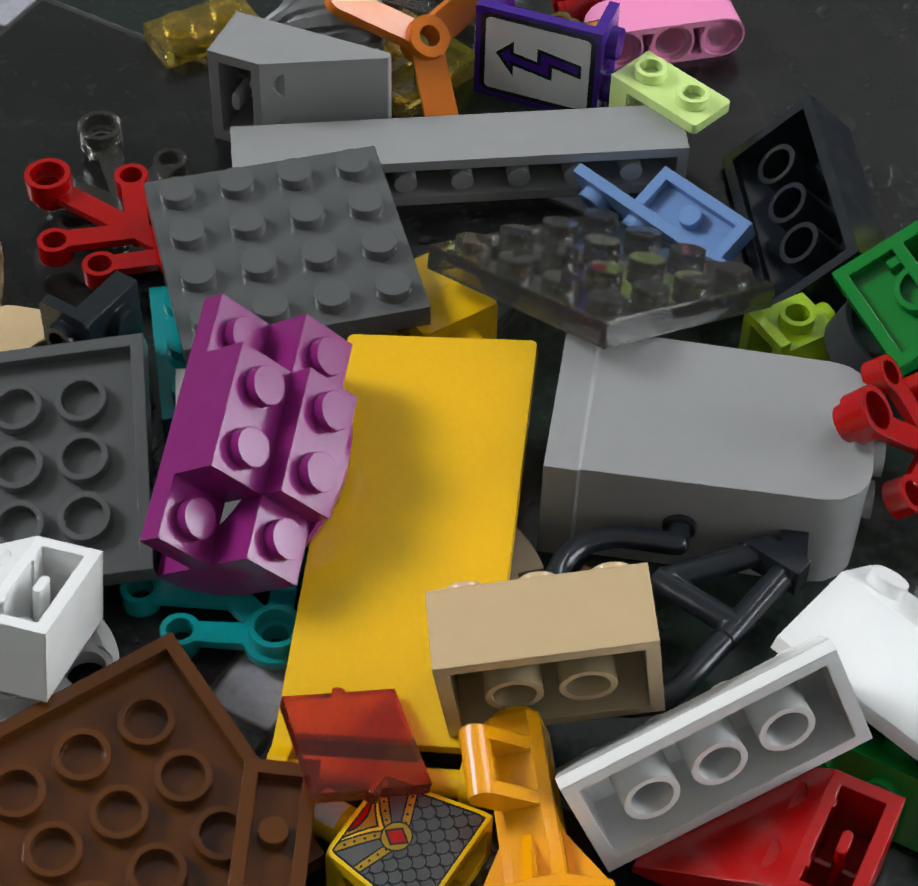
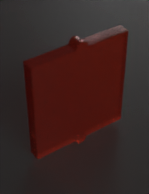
(354, 745)

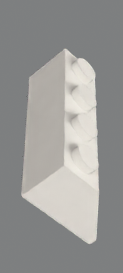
(876, 637)
(714, 752)

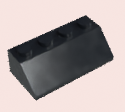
(805, 201)

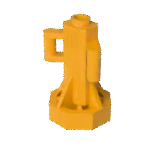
(514, 773)

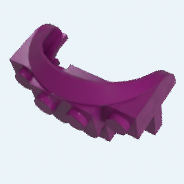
(257, 425)

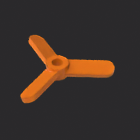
(428, 61)

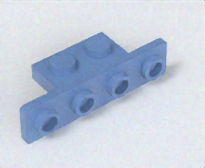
(674, 208)

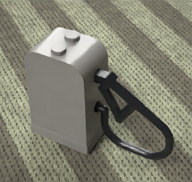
(705, 468)

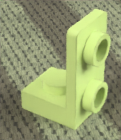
(668, 92)

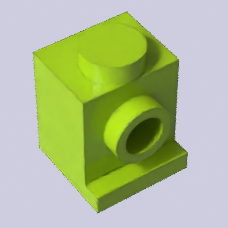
(789, 327)

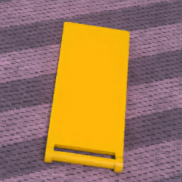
(420, 509)

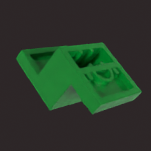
(885, 294)

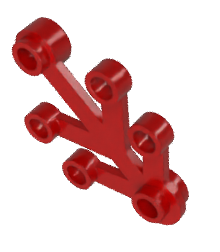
(51, 188)
(867, 417)

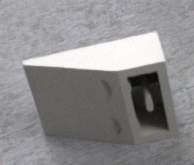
(292, 75)

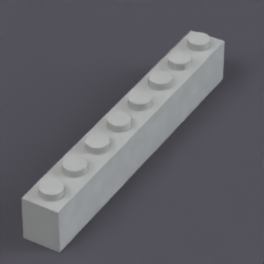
(488, 152)

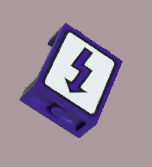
(545, 57)

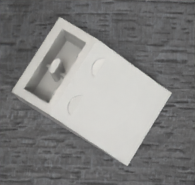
(46, 611)

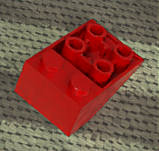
(802, 833)

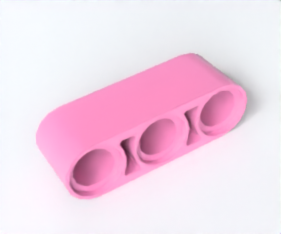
(675, 28)

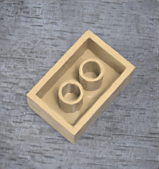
(547, 642)

